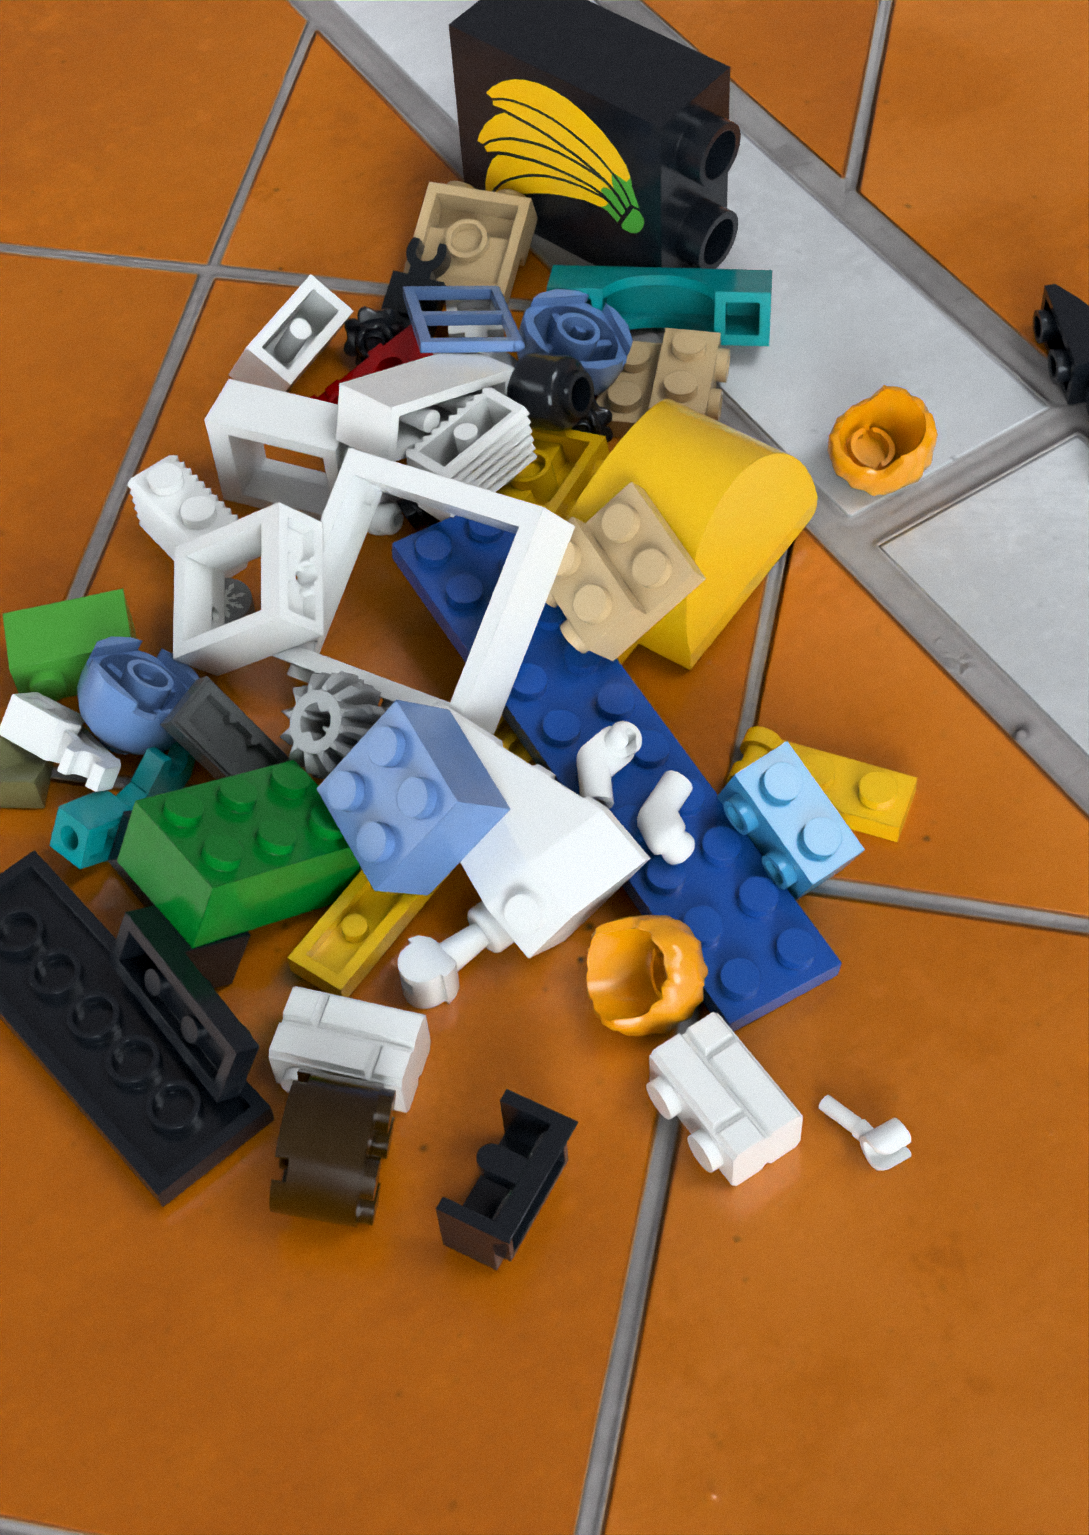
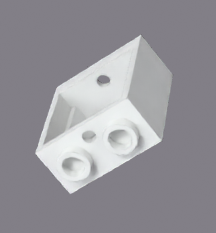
(256, 415)
(289, 612)

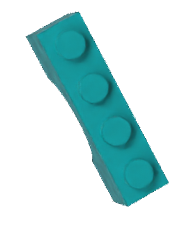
(678, 298)

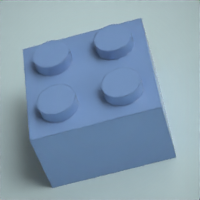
(412, 798)

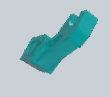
(89, 824)

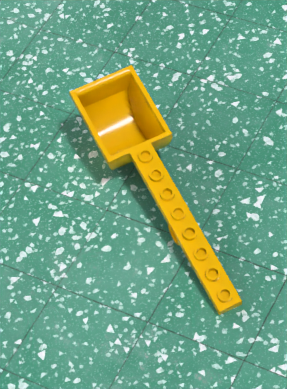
(734, 513)

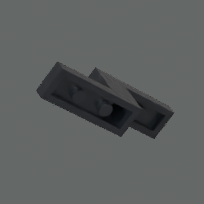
(178, 988)

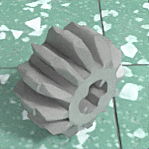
(329, 720)

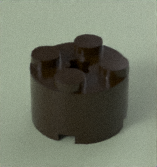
(333, 1148)

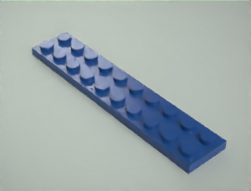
(750, 931)

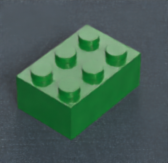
(237, 852)

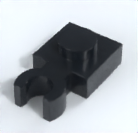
(420, 274)

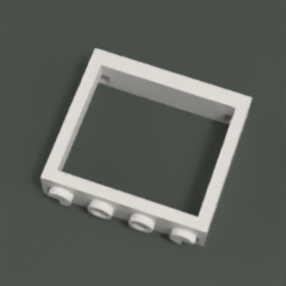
(514, 603)

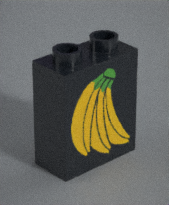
(600, 127)

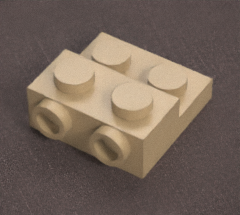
(482, 230)
(677, 369)
(620, 575)

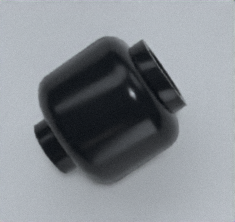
(552, 390)

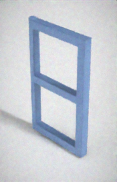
(421, 319)

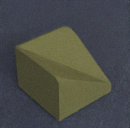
(22, 777)

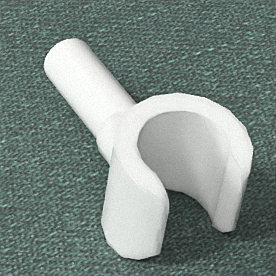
(881, 1145)

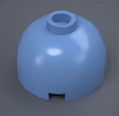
(567, 325)
(130, 693)

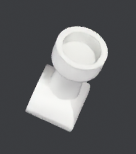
(431, 968)

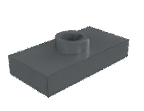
(220, 732)

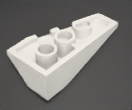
(549, 855)

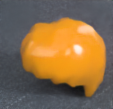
(883, 442)
(645, 974)

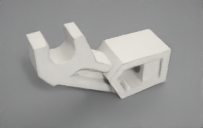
(59, 737)

